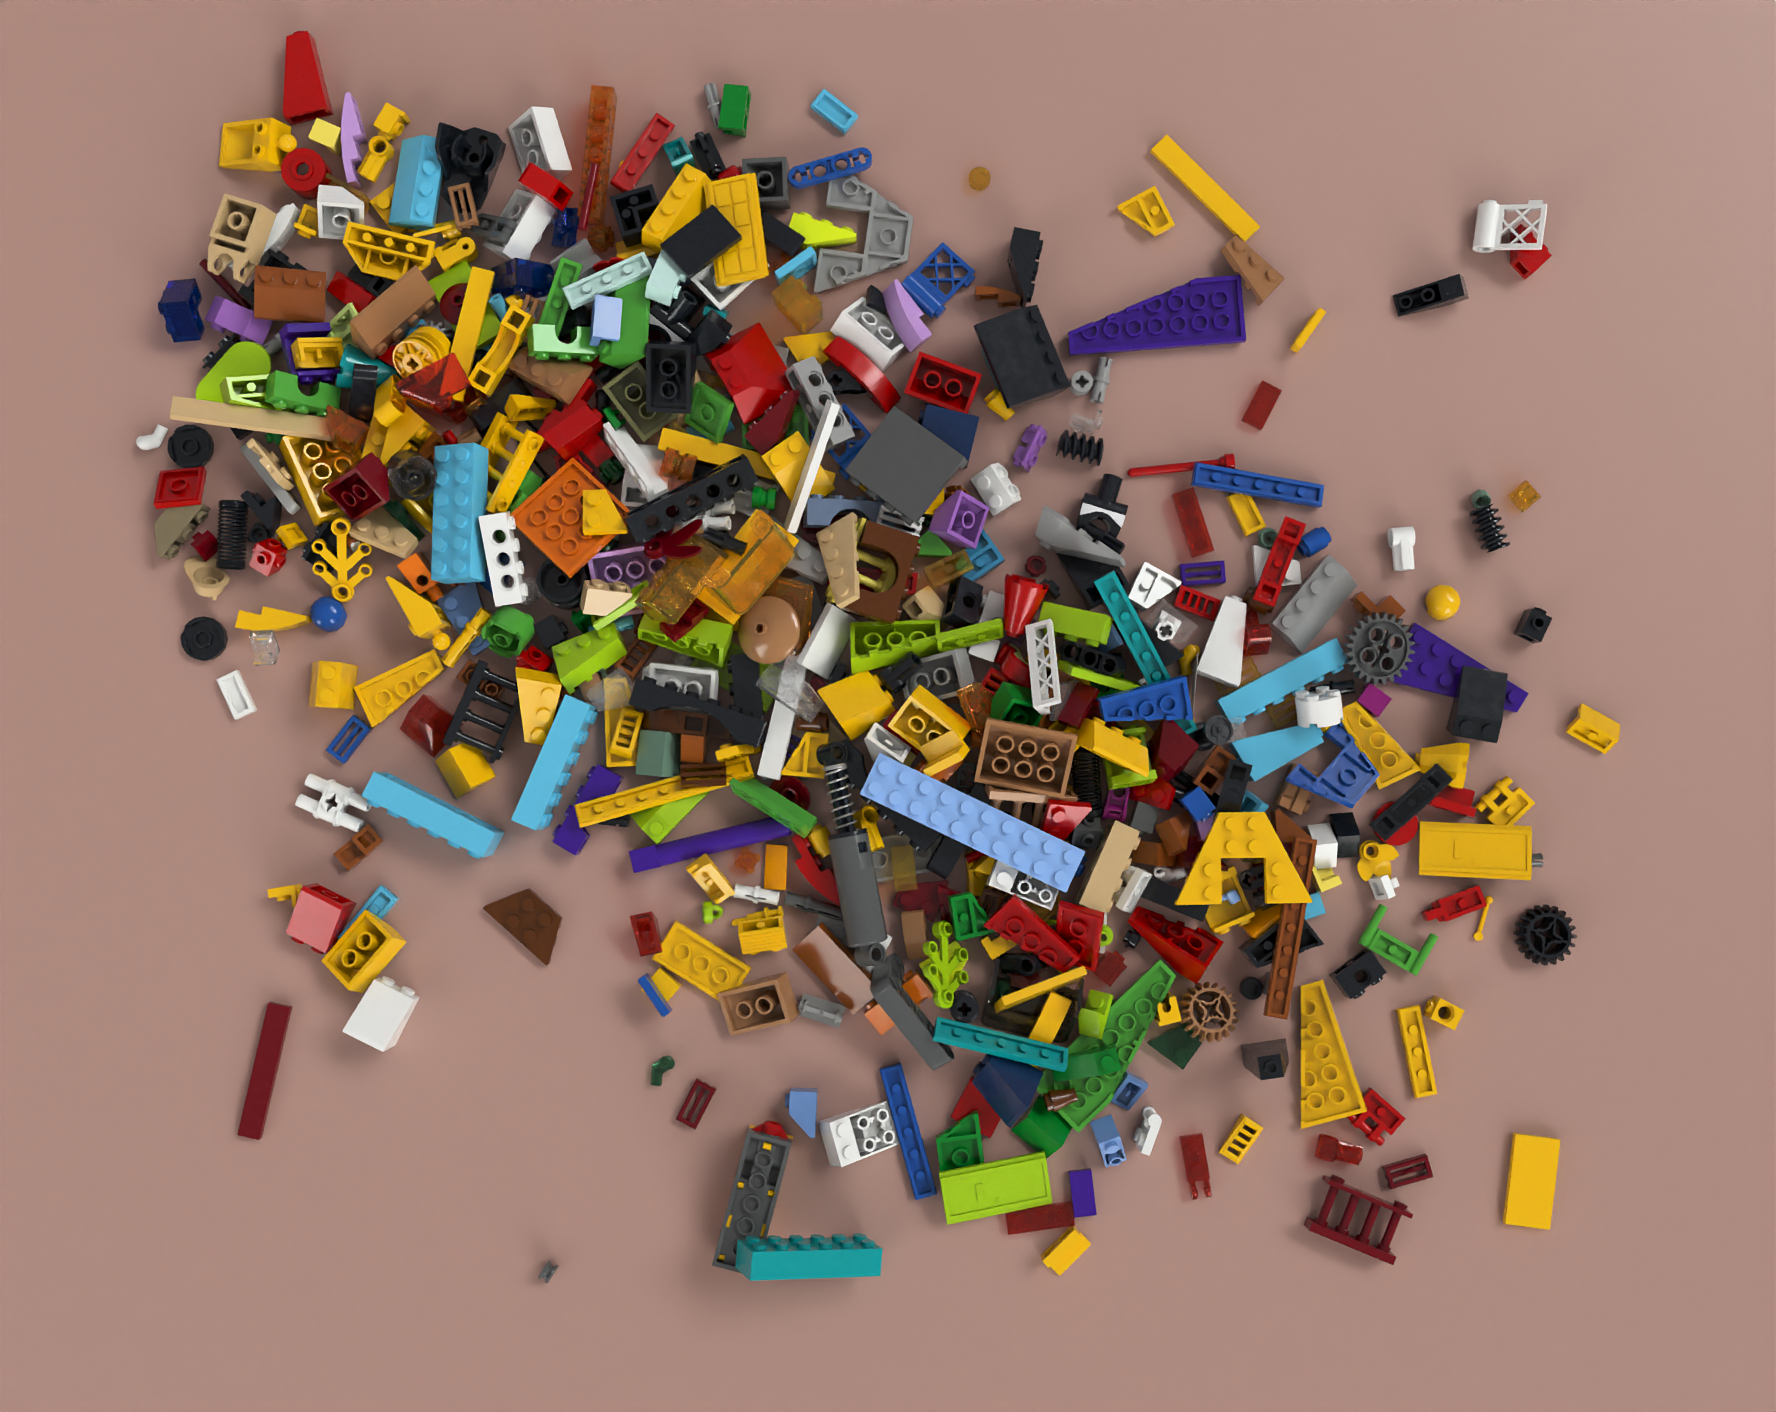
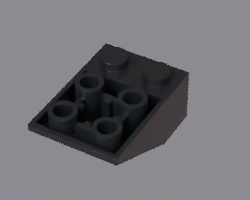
(1023, 252)
(1084, 572)

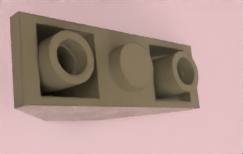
(176, 527)

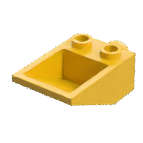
(255, 144)
(425, 617)

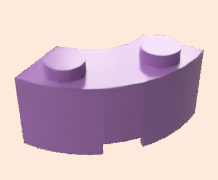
(237, 320)

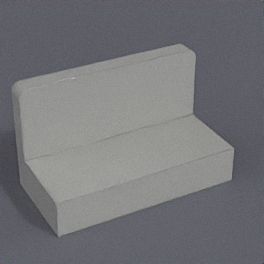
(579, 253)

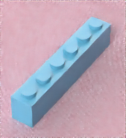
(1282, 681)

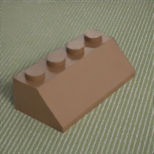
(393, 313)

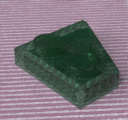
(400, 515)
(1176, 1045)

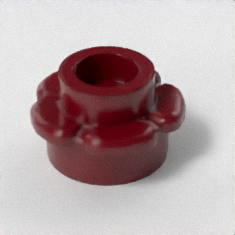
(1029, 566)

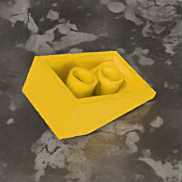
(786, 465)

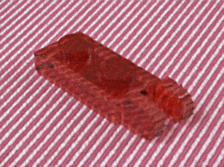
(1195, 1163)

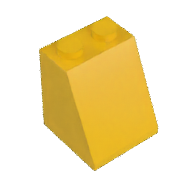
(333, 685)
(858, 702)

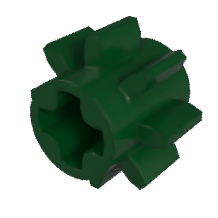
(611, 472)

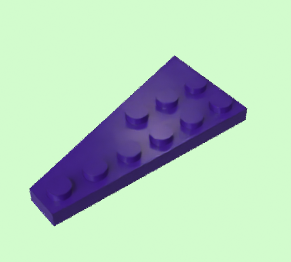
(1438, 667)

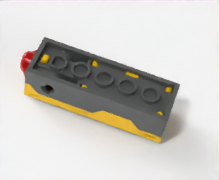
(753, 1190)

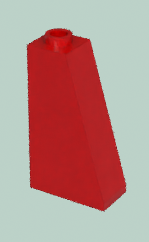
(304, 81)

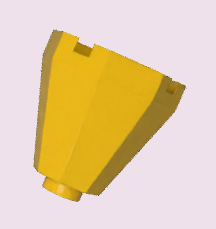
(1449, 757)

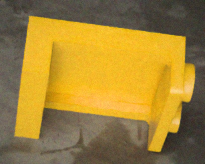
(1223, 916)

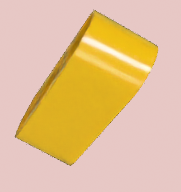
(388, 402)

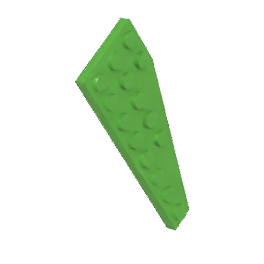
(1126, 1027)

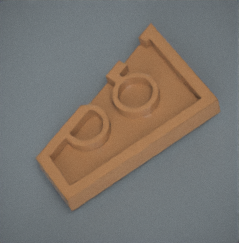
(1256, 272)

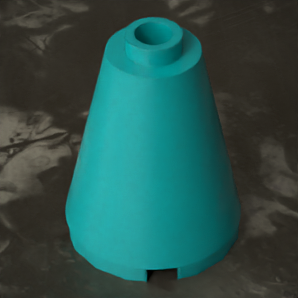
(355, 355)

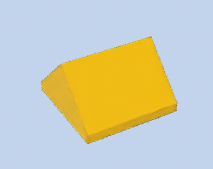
(464, 769)

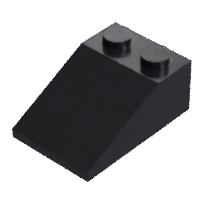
(670, 376)
(1478, 704)

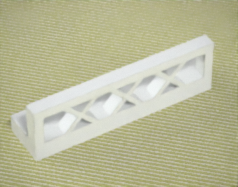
(634, 462)
(1038, 665)

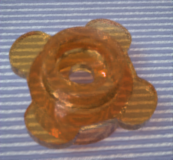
(741, 863)

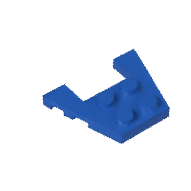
(1345, 777)

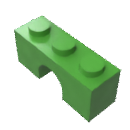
(544, 344)
(284, 392)

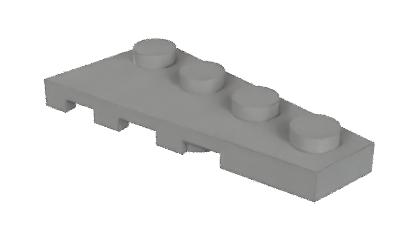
(806, 560)

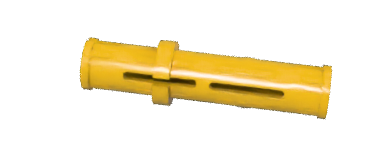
(470, 632)

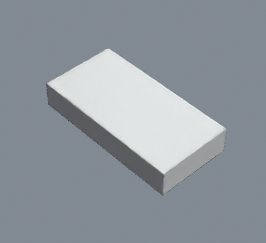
(236, 694)

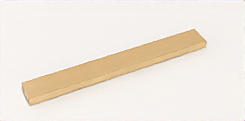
(249, 418)

